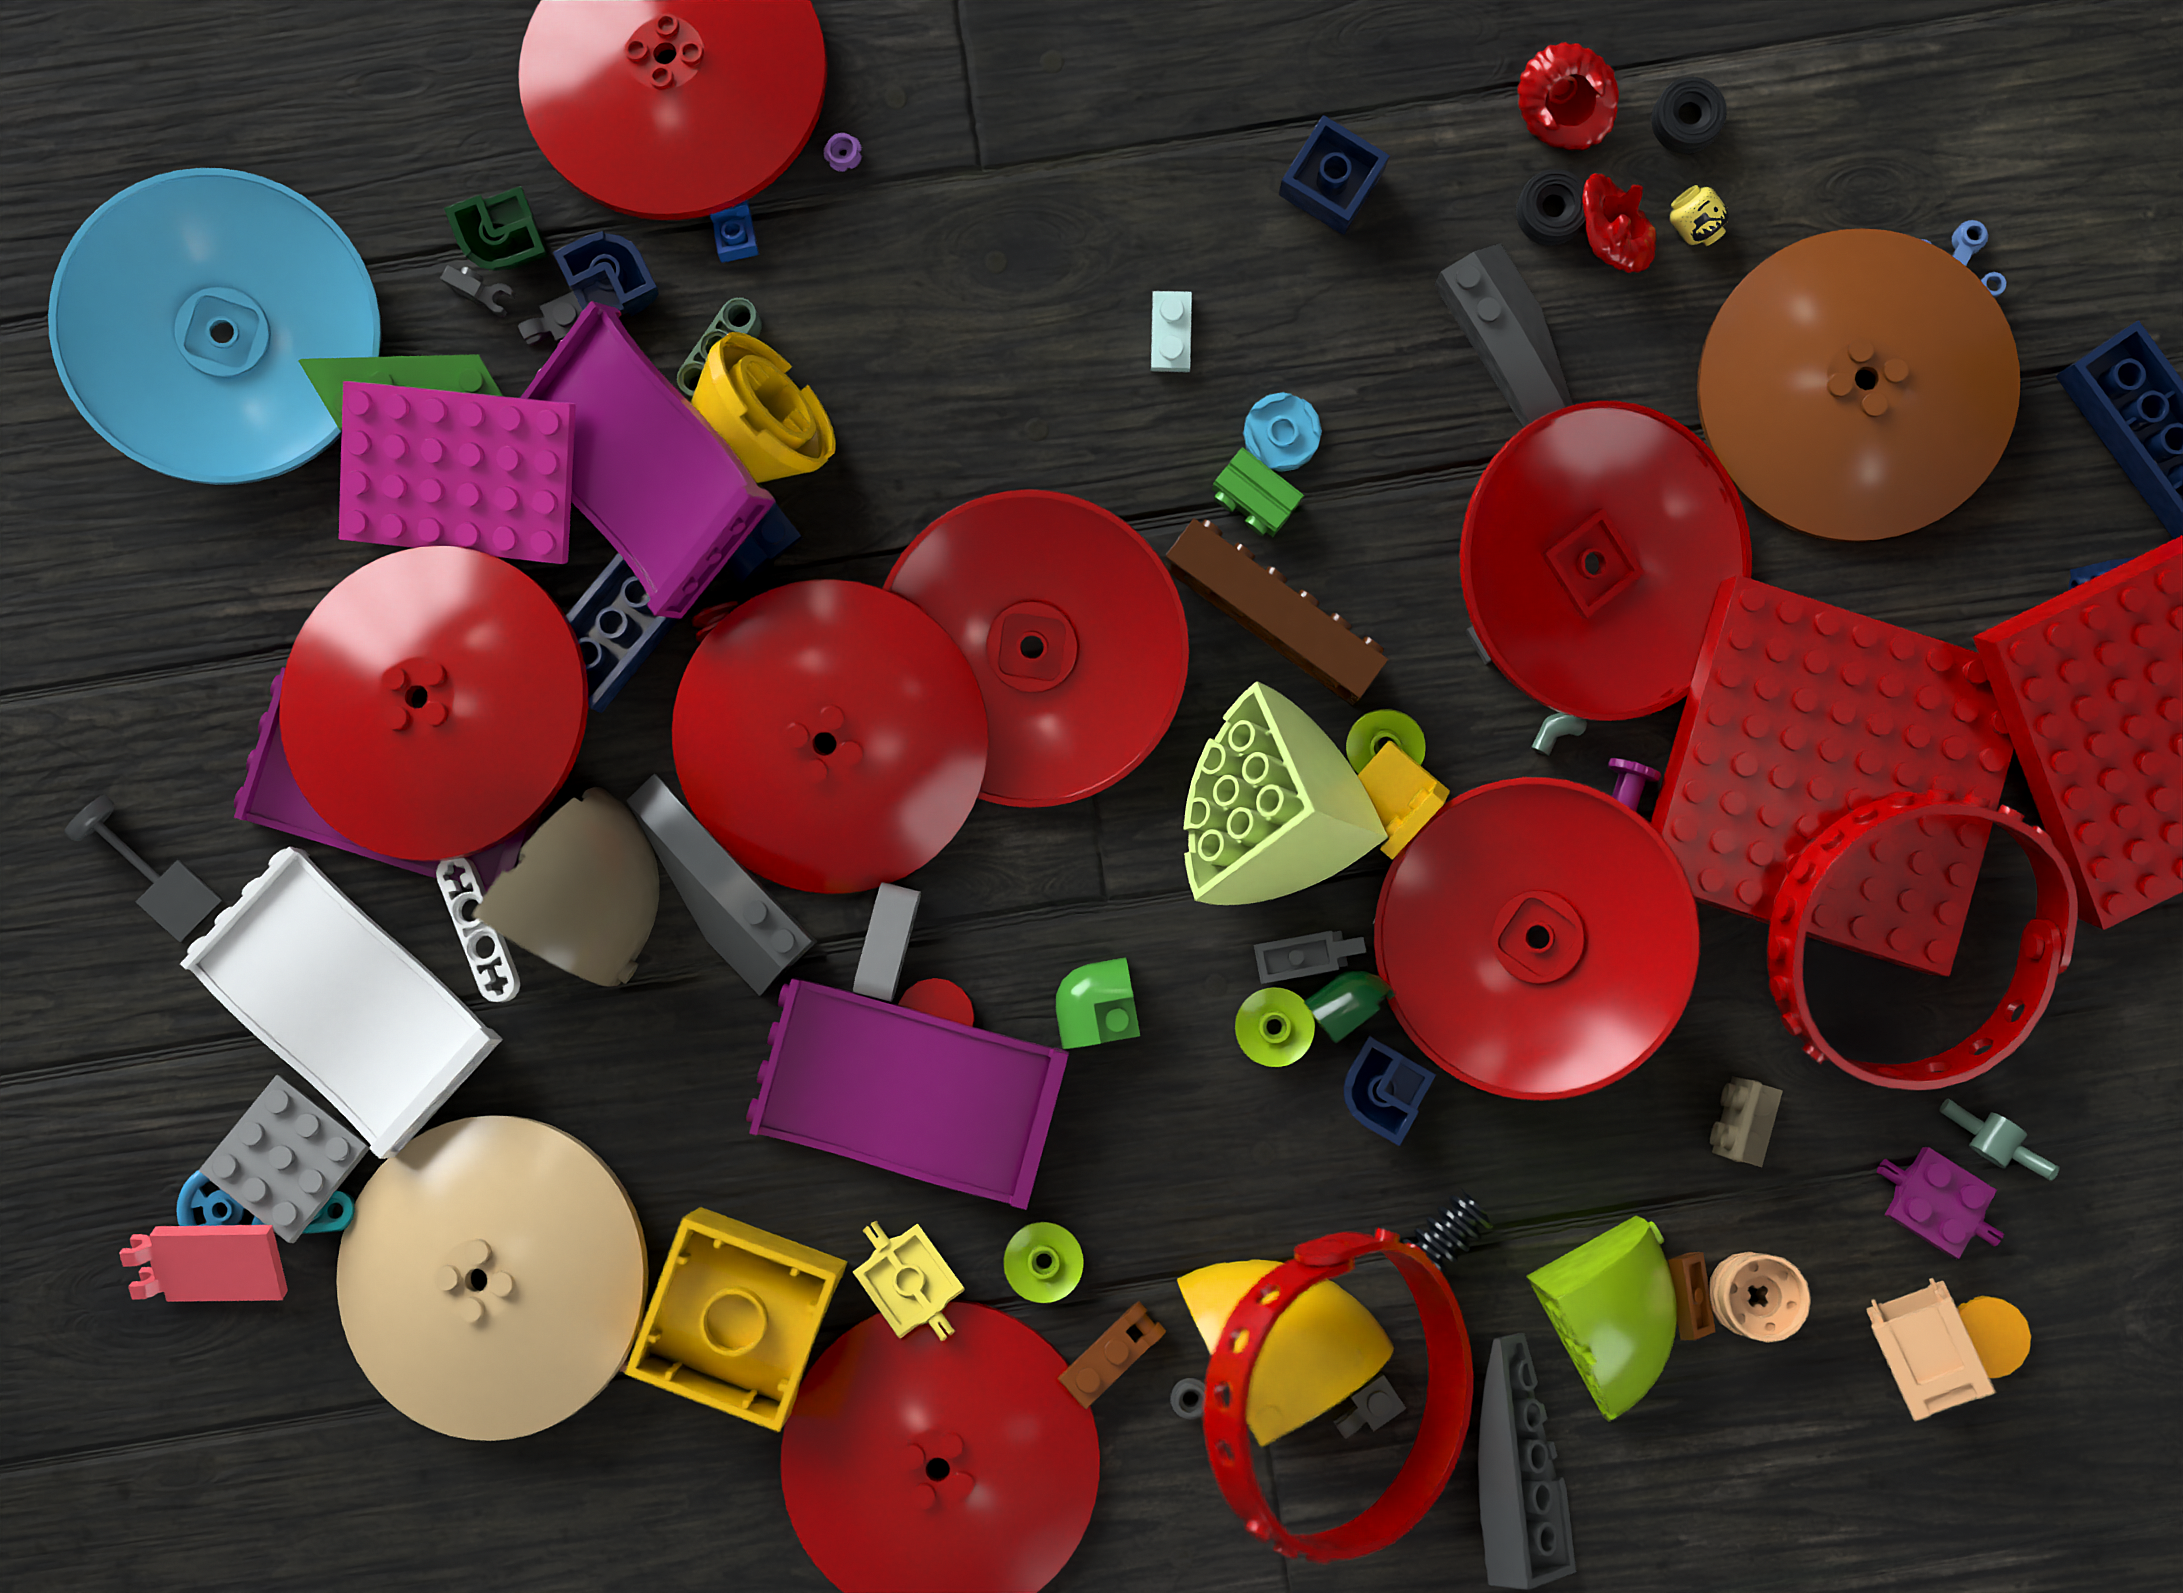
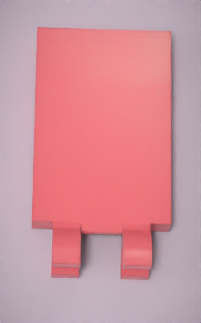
(207, 1263)

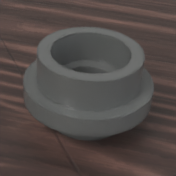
(1180, 1407)

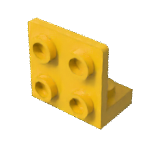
(1401, 794)

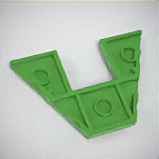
(438, 372)

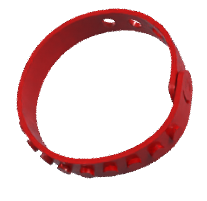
(2042, 952)
(1444, 1415)

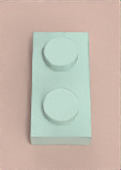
(1171, 331)

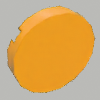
(1997, 1334)

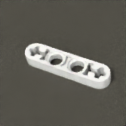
(472, 931)

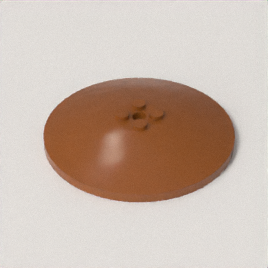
(1799, 429)

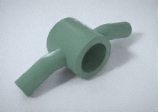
(1998, 1140)

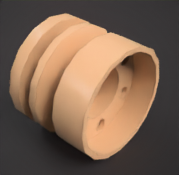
(1780, 1291)

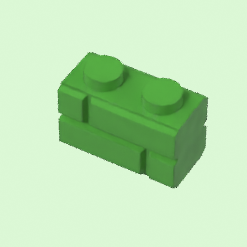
(1256, 493)

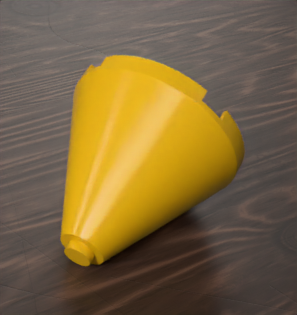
(761, 410)

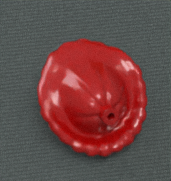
(1568, 96)
(1617, 226)

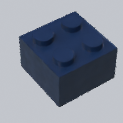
(1333, 174)

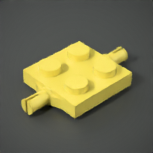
(908, 1281)

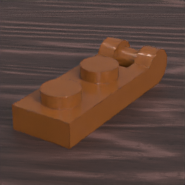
(1110, 1355)

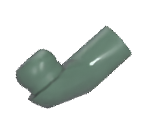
(1554, 727)

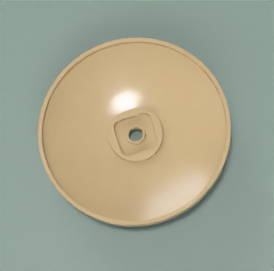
(558, 1263)

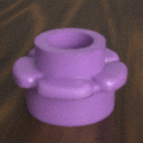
(842, 142)

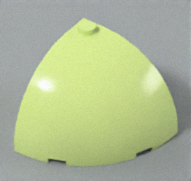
(1273, 805)

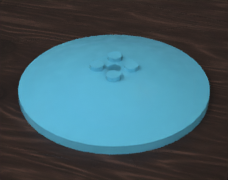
(153, 282)

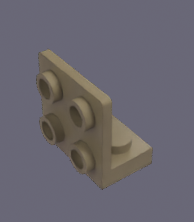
(1745, 1121)

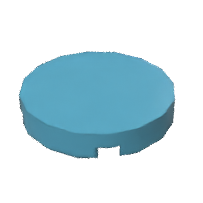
(1282, 431)

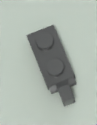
(1305, 955)

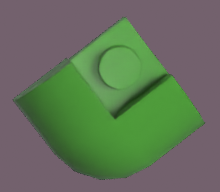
(1096, 1005)

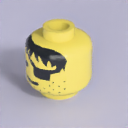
(1699, 215)

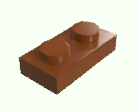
(1692, 1296)

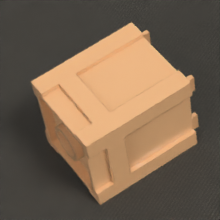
(1929, 1350)

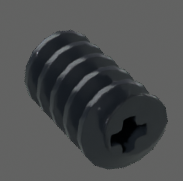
(1451, 1230)

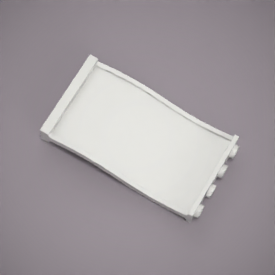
(340, 1001)

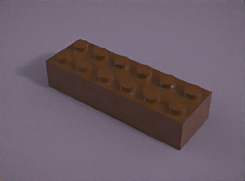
(1274, 611)

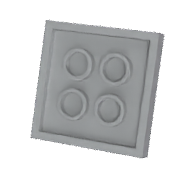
(284, 1158)

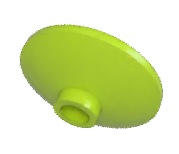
(1367, 731)
(1295, 1032)
(1041, 1283)

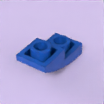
(735, 233)

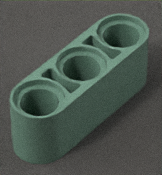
(716, 331)

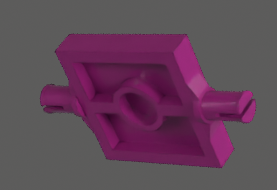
(1940, 1202)

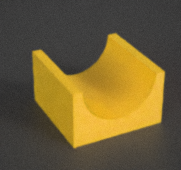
(735, 1317)

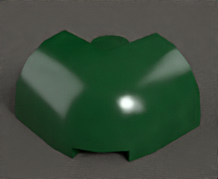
(497, 230)
(1347, 1002)

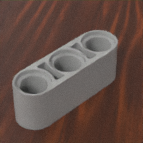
(886, 942)

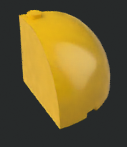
(1312, 1355)

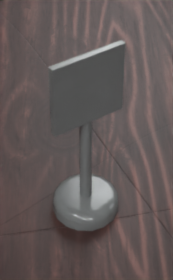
(175, 899)

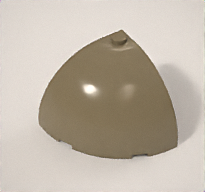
(581, 891)

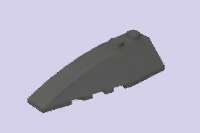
(1506, 331)
(722, 895)
(1519, 1493)

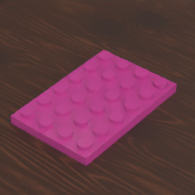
(456, 471)

